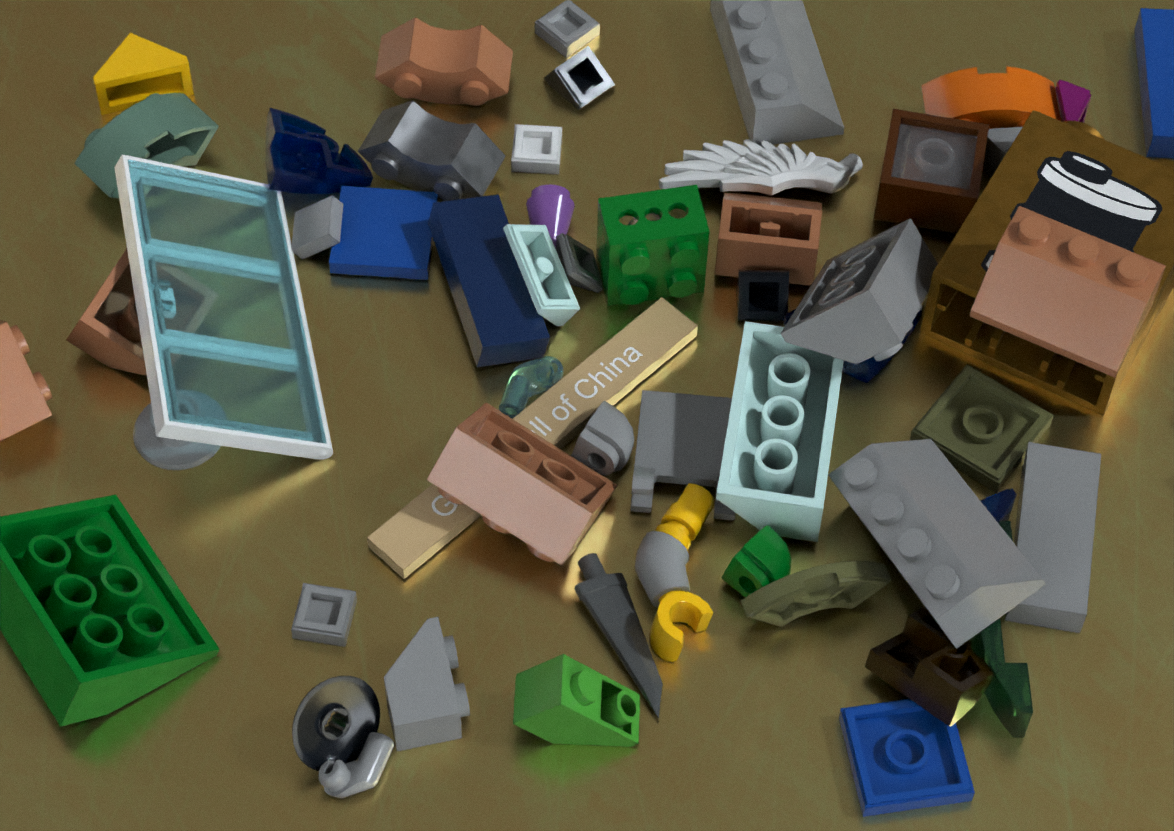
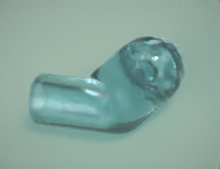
(529, 380)

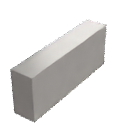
(1057, 533)

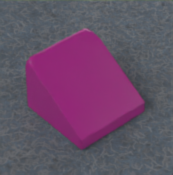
(1072, 101)

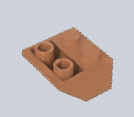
(768, 236)

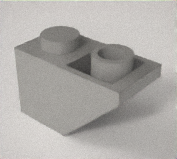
(421, 691)

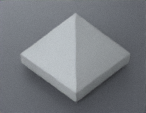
(578, 263)

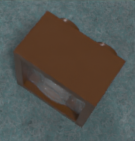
(931, 170)

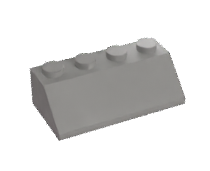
(776, 70)
(865, 297)
(937, 535)

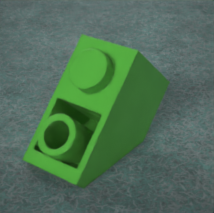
(575, 705)

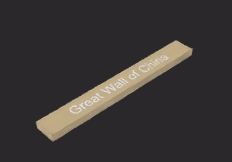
(556, 416)

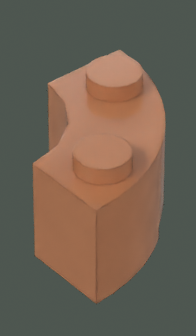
(444, 64)

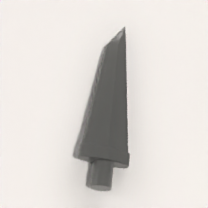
(615, 614)

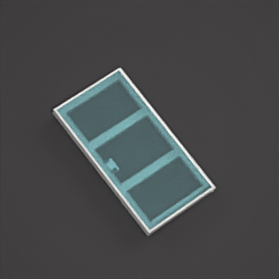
(220, 311)

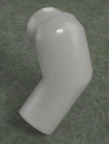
(360, 775)

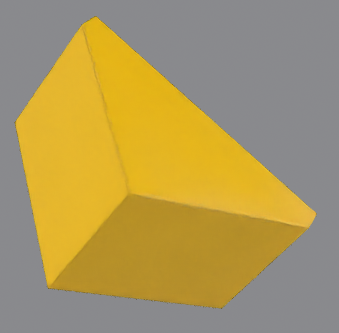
(138, 71)

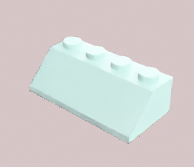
(779, 433)

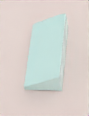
(542, 272)

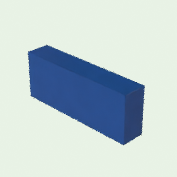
(1156, 79)

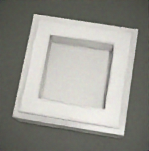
(536, 149)

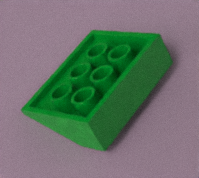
(93, 609)

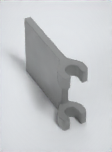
(679, 444)

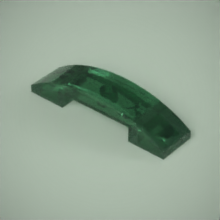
(1010, 687)

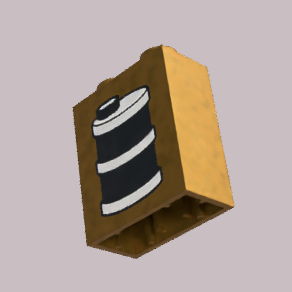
(1081, 182)

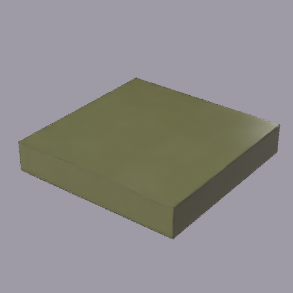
(982, 427)

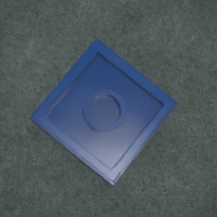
(384, 233)
(904, 758)

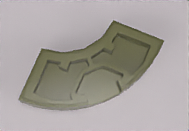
(816, 589)

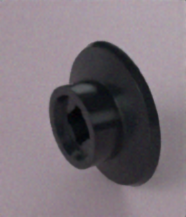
(354, 719)

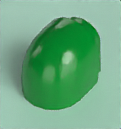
(759, 562)

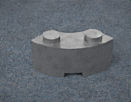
(431, 153)

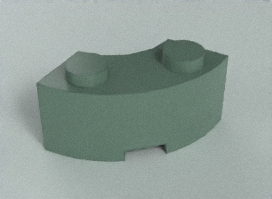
(157, 129)

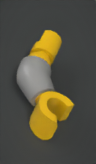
(663, 572)

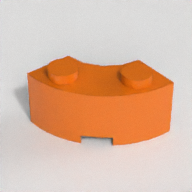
(991, 98)

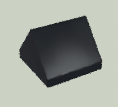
(762, 295)

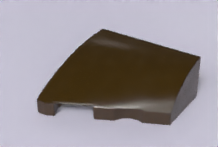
(930, 668)

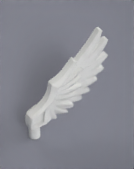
(759, 169)

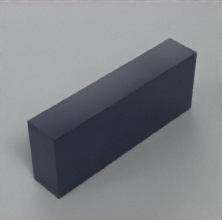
(487, 281)

